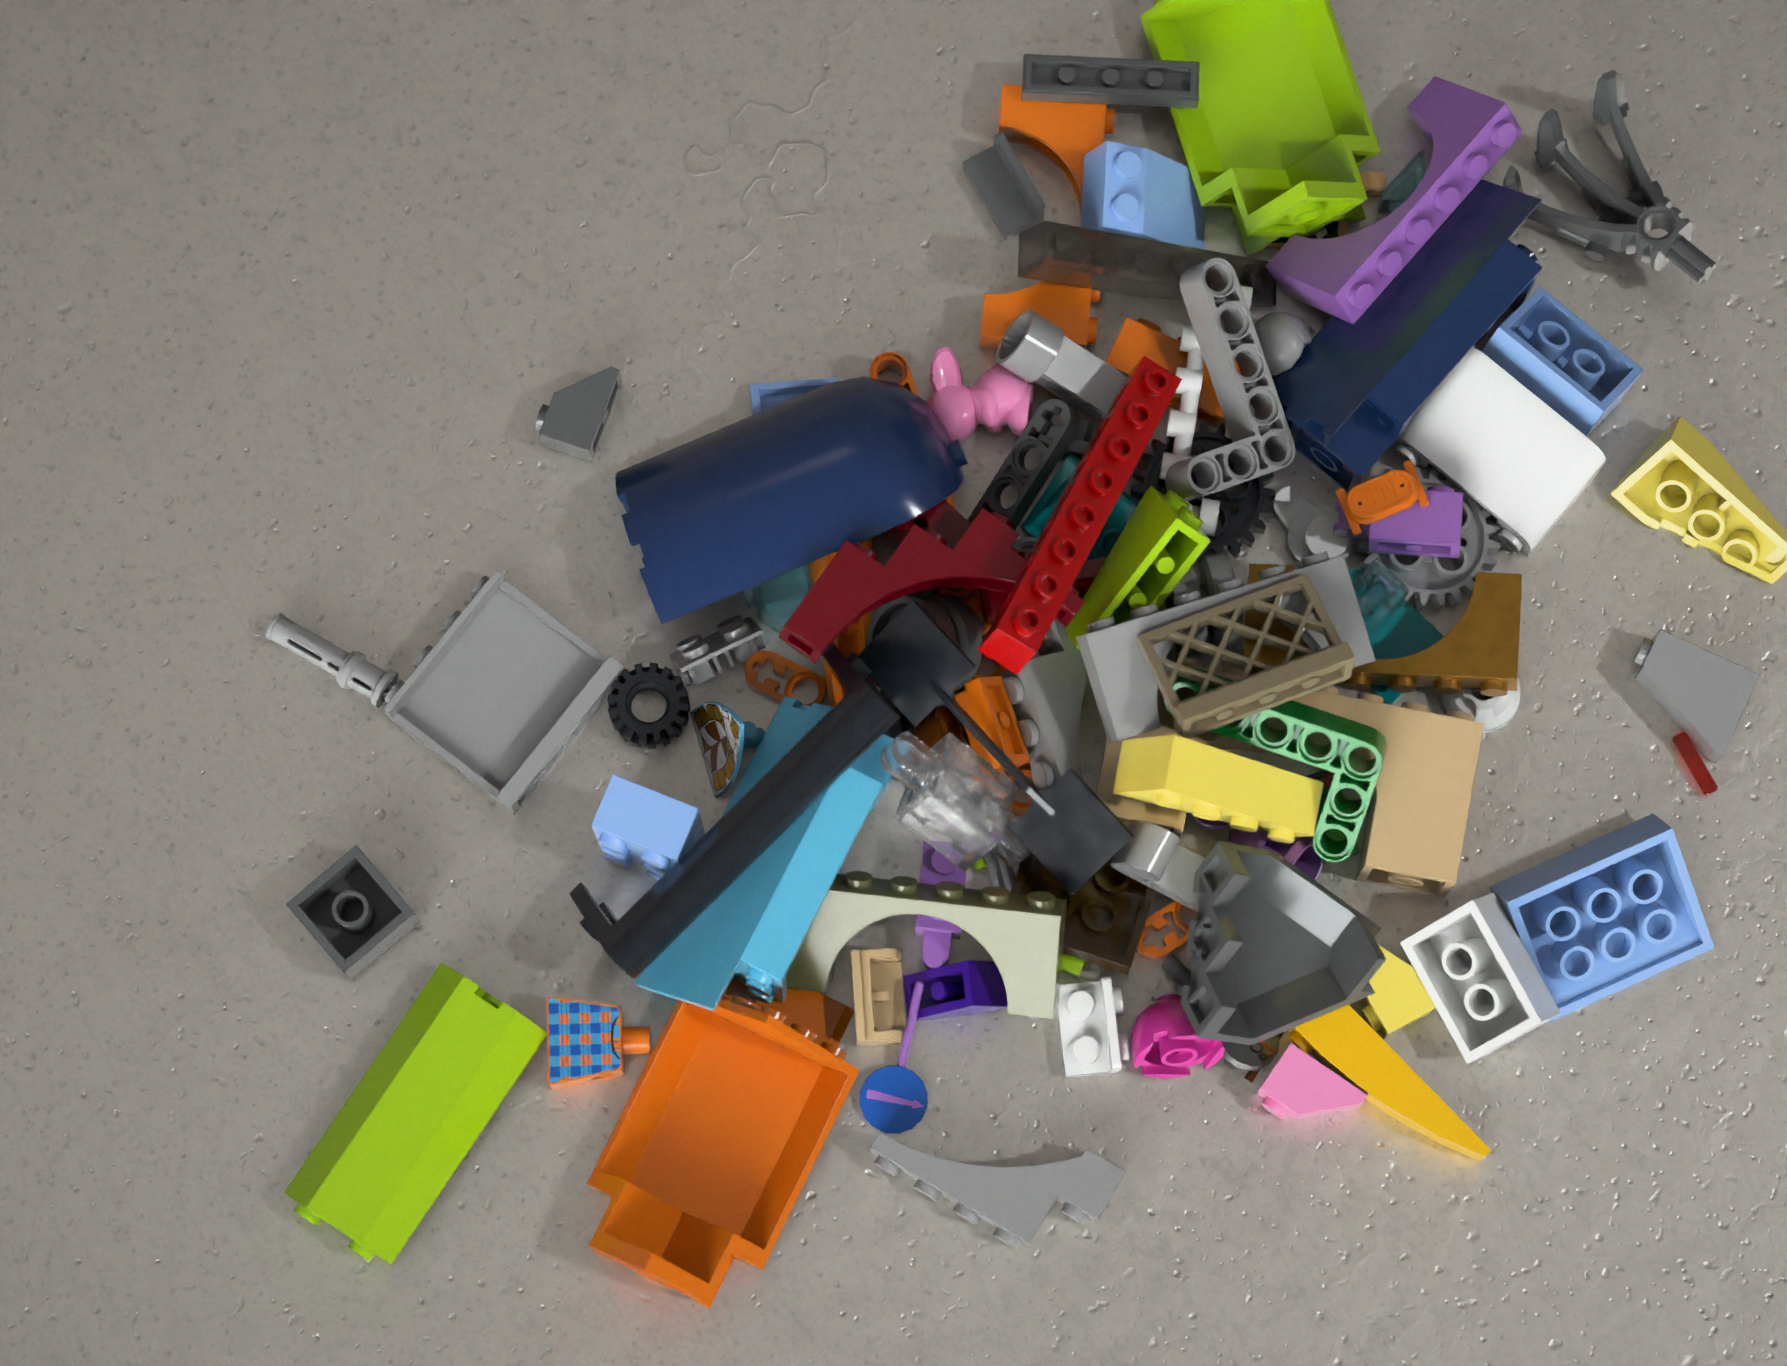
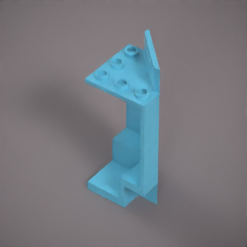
(770, 907)

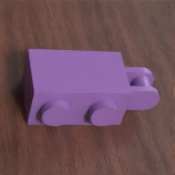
(1416, 530)
(936, 931)

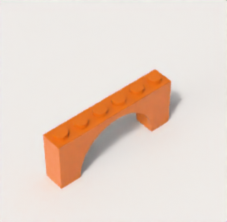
(1062, 135)

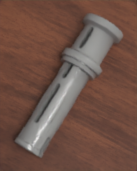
(348, 668)

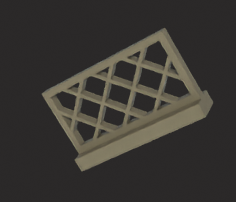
(1260, 690)

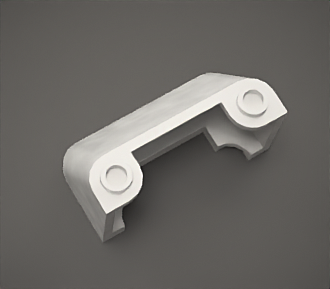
(1501, 449)

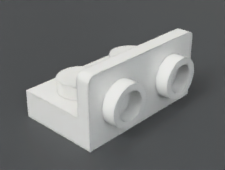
(1090, 1028)

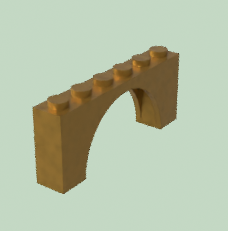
(1474, 655)

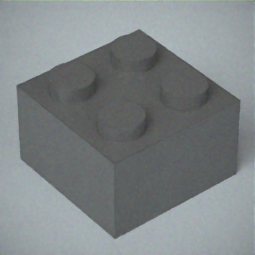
(353, 912)

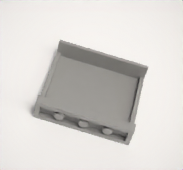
(502, 691)

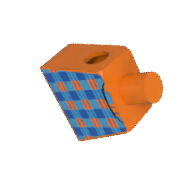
(589, 1042)

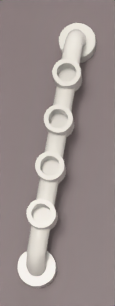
(1182, 422)

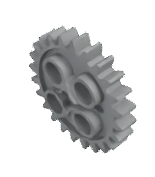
(1426, 576)

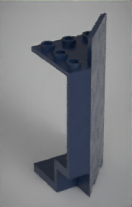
(1367, 379)

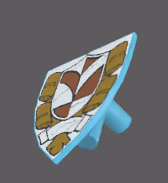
(722, 742)

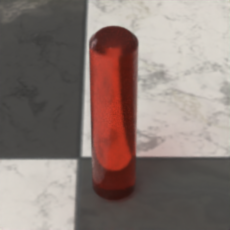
(1695, 763)

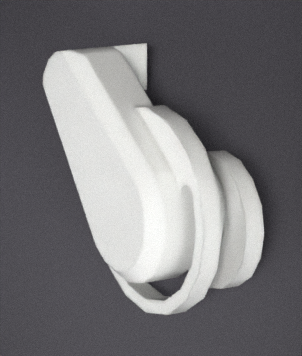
(1309, 526)

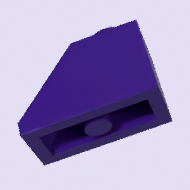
(957, 990)

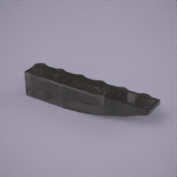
(1126, 263)

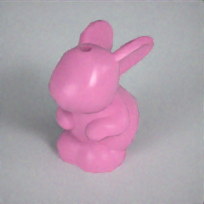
(993, 400)

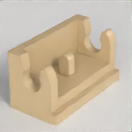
(878, 996)

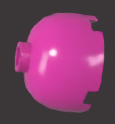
(1167, 1042)

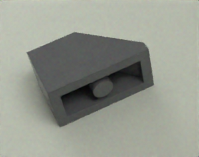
(579, 414)

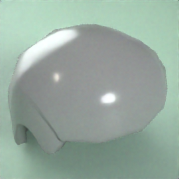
(1281, 339)

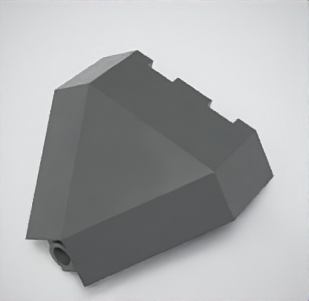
(1271, 948)

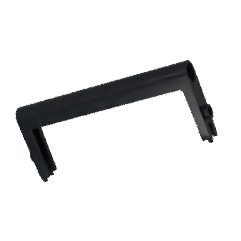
(747, 827)

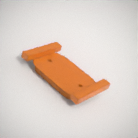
(1382, 497)

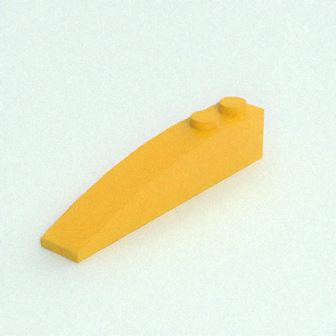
(1365, 1060)

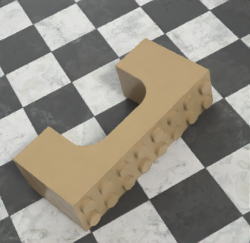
(1418, 801)

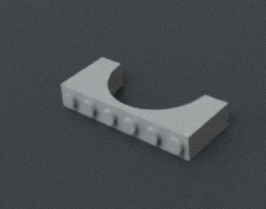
(1123, 680)

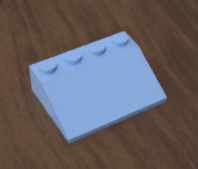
(1607, 913)

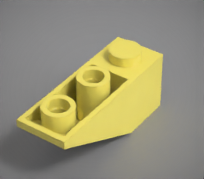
(1398, 997)

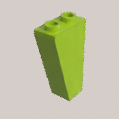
(1145, 561)

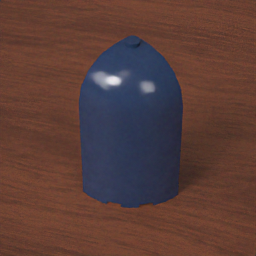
(784, 489)

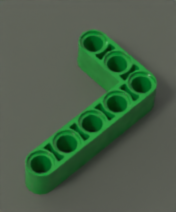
(1334, 757)

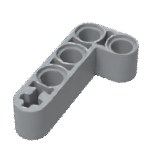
(1160, 862)

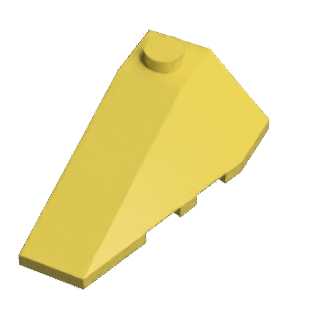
(1698, 495)

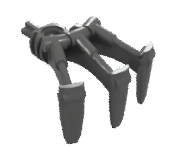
(1623, 220)

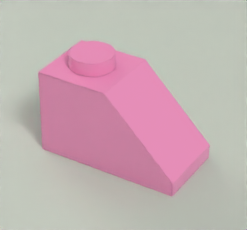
(1306, 1088)

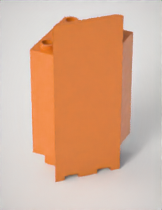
(721, 1136)

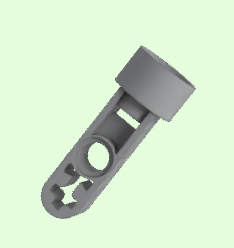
(1042, 354)

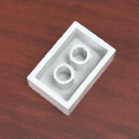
(1480, 977)

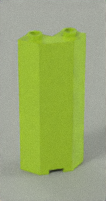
(414, 1115)

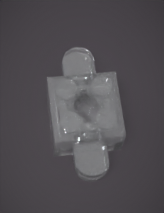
(954, 800)

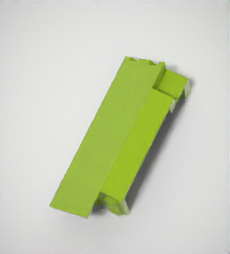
(1274, 112)

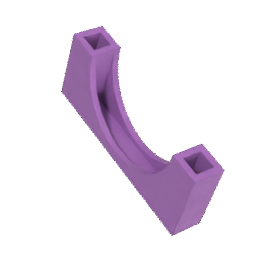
(1354, 269)

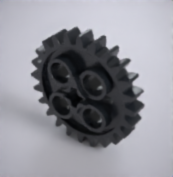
(1248, 503)

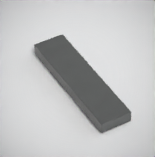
(1110, 81)

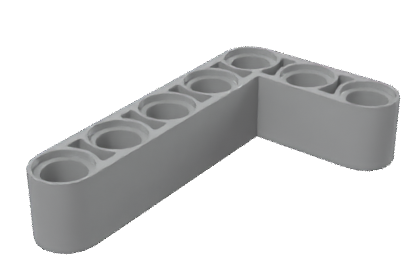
(1233, 389)

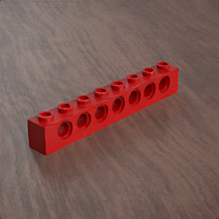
(1079, 516)

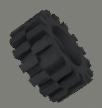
(648, 679)

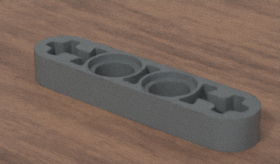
(1013, 468)

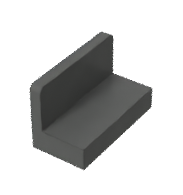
(1005, 188)

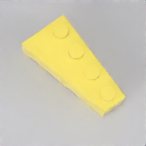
(1218, 786)

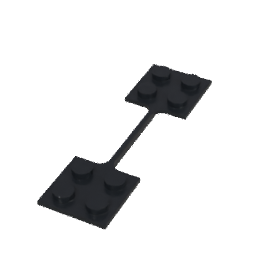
(1066, 823)

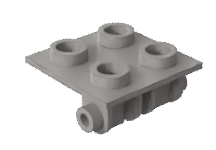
(733, 633)

